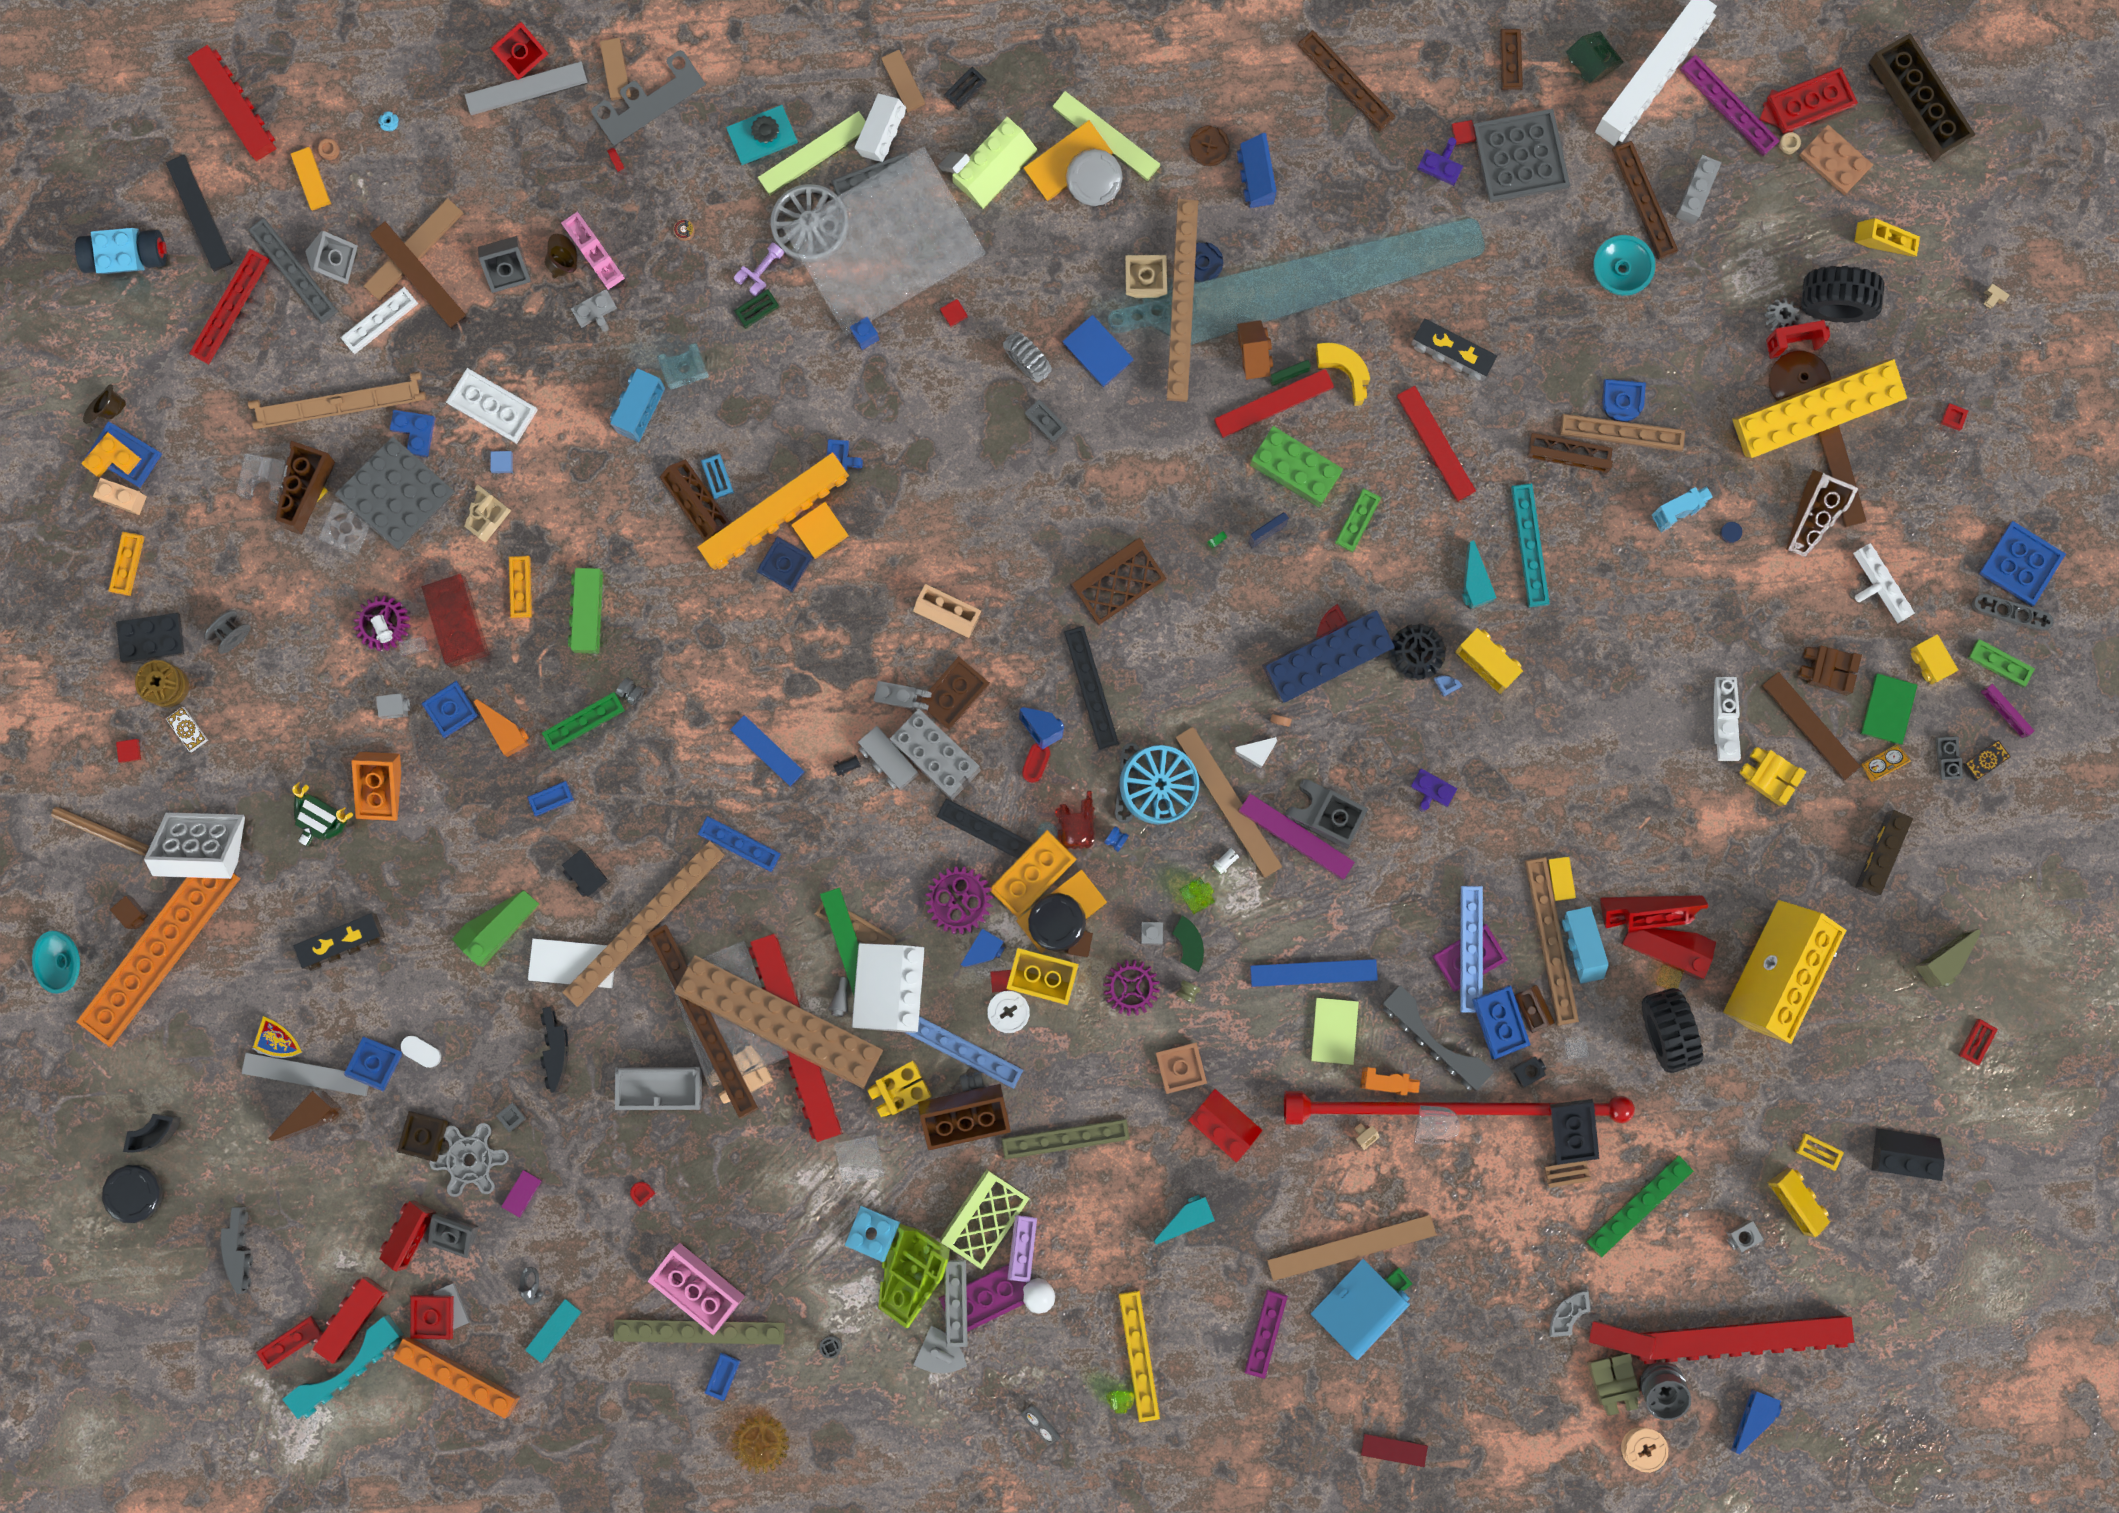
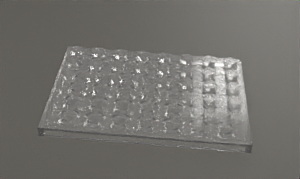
(884, 240)

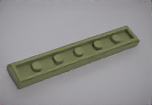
(1065, 1139)

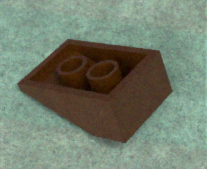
(313, 1112)

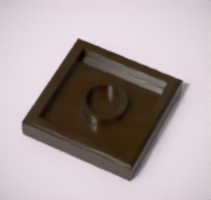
(422, 1136)

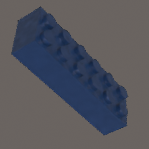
(1328, 656)

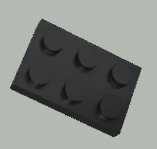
(150, 637)
(1574, 1131)

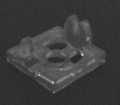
(326, 536)

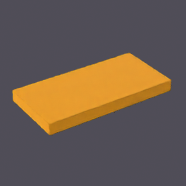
(1050, 168)
(1033, 873)
(1081, 890)

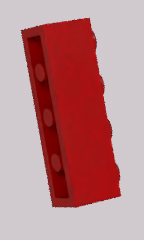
(349, 1320)

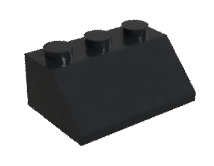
(1908, 1155)

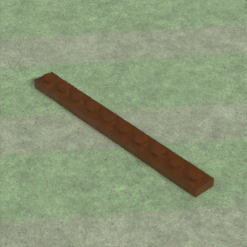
(705, 1026)

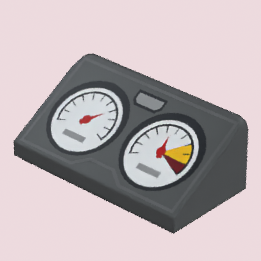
(1040, 1425)

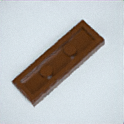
(1511, 59)

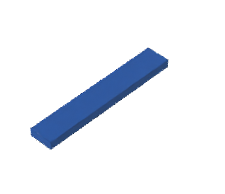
(1313, 973)

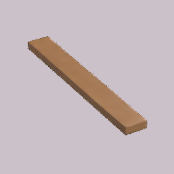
(1228, 802)
(1551, 941)
(1351, 1247)

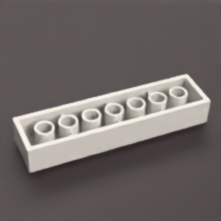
(1656, 71)

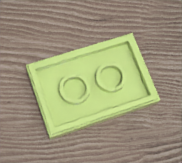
(1334, 1031)

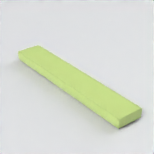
(1121, 146)
(812, 154)

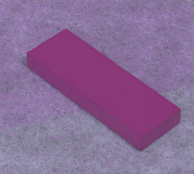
(2007, 711)

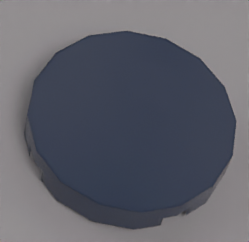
(1207, 262)

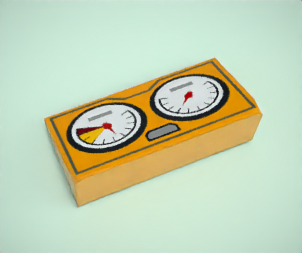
(1885, 763)

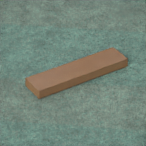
(865, 931)

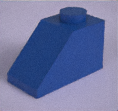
(1042, 726)
(984, 949)

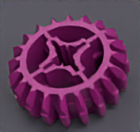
(365, 616)
(1143, 973)

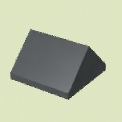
(452, 1235)

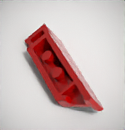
(1650, 911)

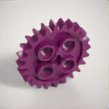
(974, 888)

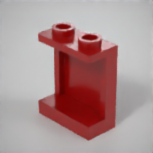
(1781, 337)

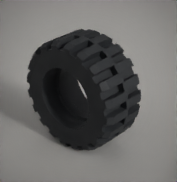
(1842, 294)
(1672, 1030)

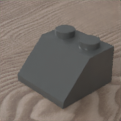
(504, 264)

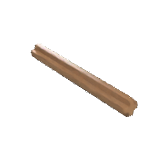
(100, 831)

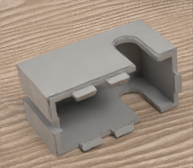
(935, 754)

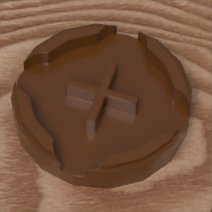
(1209, 145)

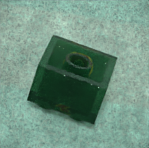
(1594, 57)

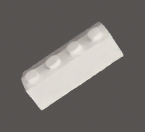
(196, 845)
(888, 987)

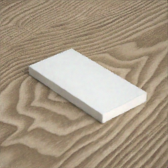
(491, 405)
(563, 961)

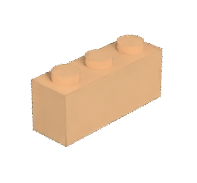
(947, 611)

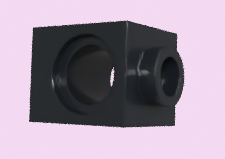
(1520, 1075)

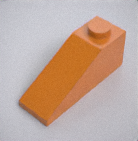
(506, 734)

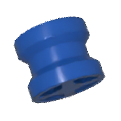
(1116, 839)

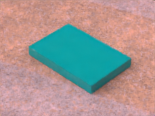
(750, 149)

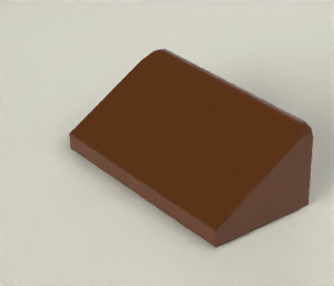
(1534, 1009)

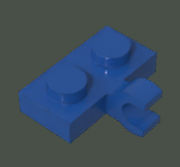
(841, 450)

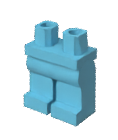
(1681, 507)

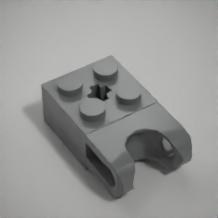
(1321, 814)

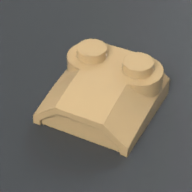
(1146, 276)

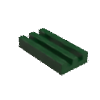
(762, 314)
(1290, 372)

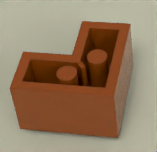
(1254, 348)

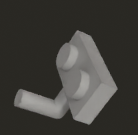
(594, 309)

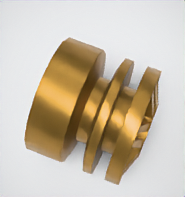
(172, 687)

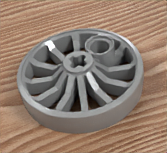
(791, 195)

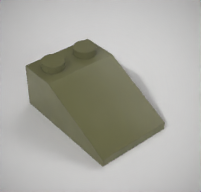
(1948, 961)

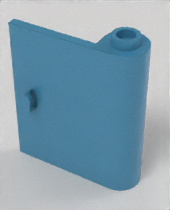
(1363, 1312)

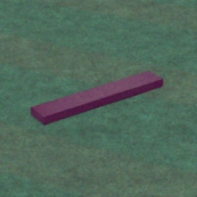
(1729, 105)
(1296, 836)

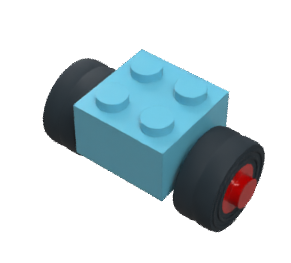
(120, 250)

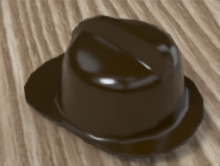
(560, 256)
(106, 406)

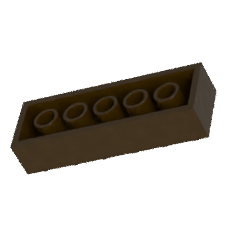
(1922, 97)

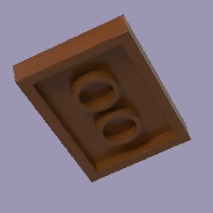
(954, 693)

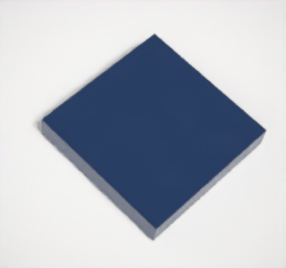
(1268, 530)
(784, 564)

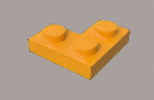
(110, 451)

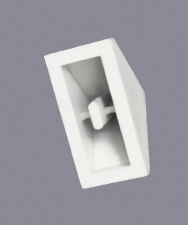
(1256, 752)

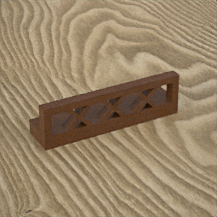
(1570, 458)
(691, 501)

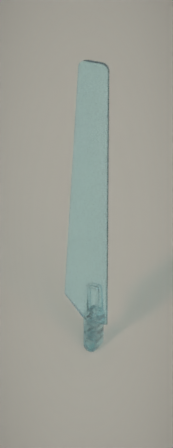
(1309, 281)

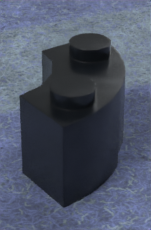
(153, 1134)

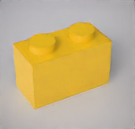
(1933, 659)

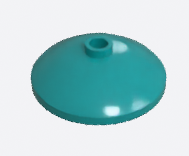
(1630, 254)
(56, 962)

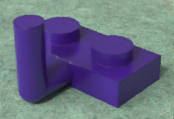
(1441, 166)
(1433, 789)

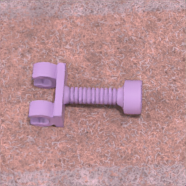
(774, 252)

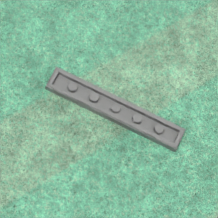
(526, 88)
(301, 1074)

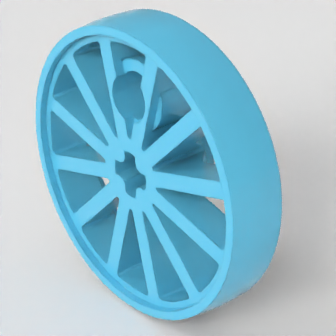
(1155, 792)

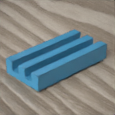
(722, 492)

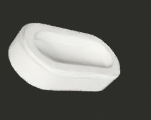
(421, 1051)

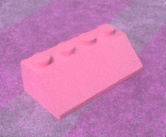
(696, 1288)

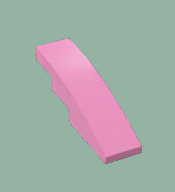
(592, 250)

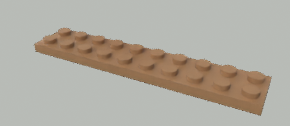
(778, 1021)

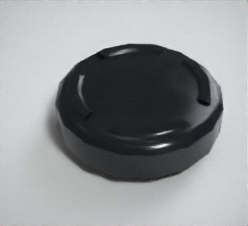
(1057, 922)
(132, 1193)

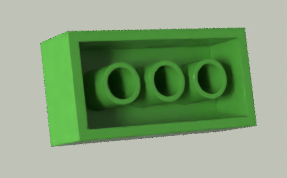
(1296, 467)

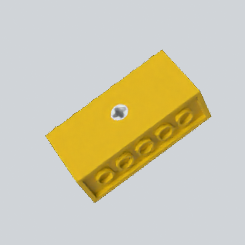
(1784, 971)

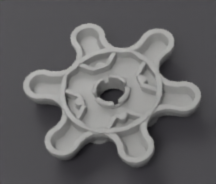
(454, 1161)

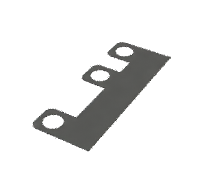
(649, 107)

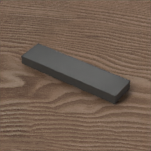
(852, 179)

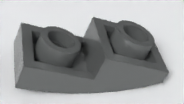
(1948, 758)

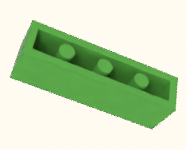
(586, 610)

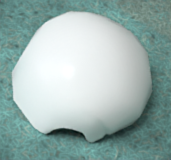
(1038, 1296)

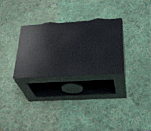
(585, 874)

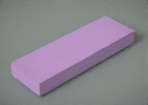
(1022, 1248)

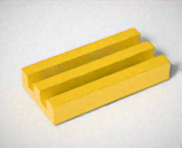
(1802, 1144)

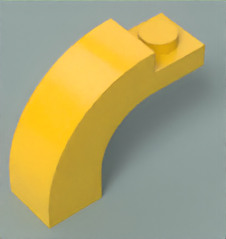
(1343, 358)

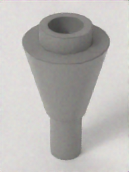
(839, 1003)

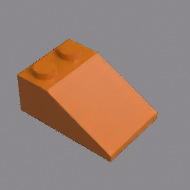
(376, 785)

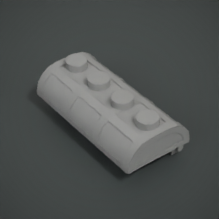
(658, 1088)

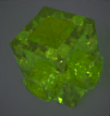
(1197, 895)

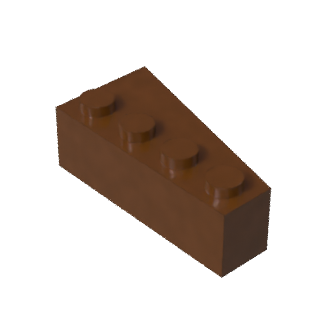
(302, 486)

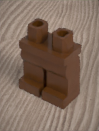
(1831, 669)

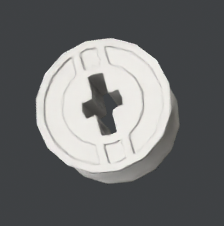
(1008, 1024)

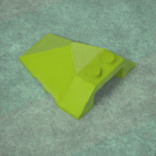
(911, 1273)

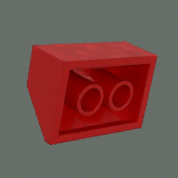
(1225, 1125)
(406, 1235)

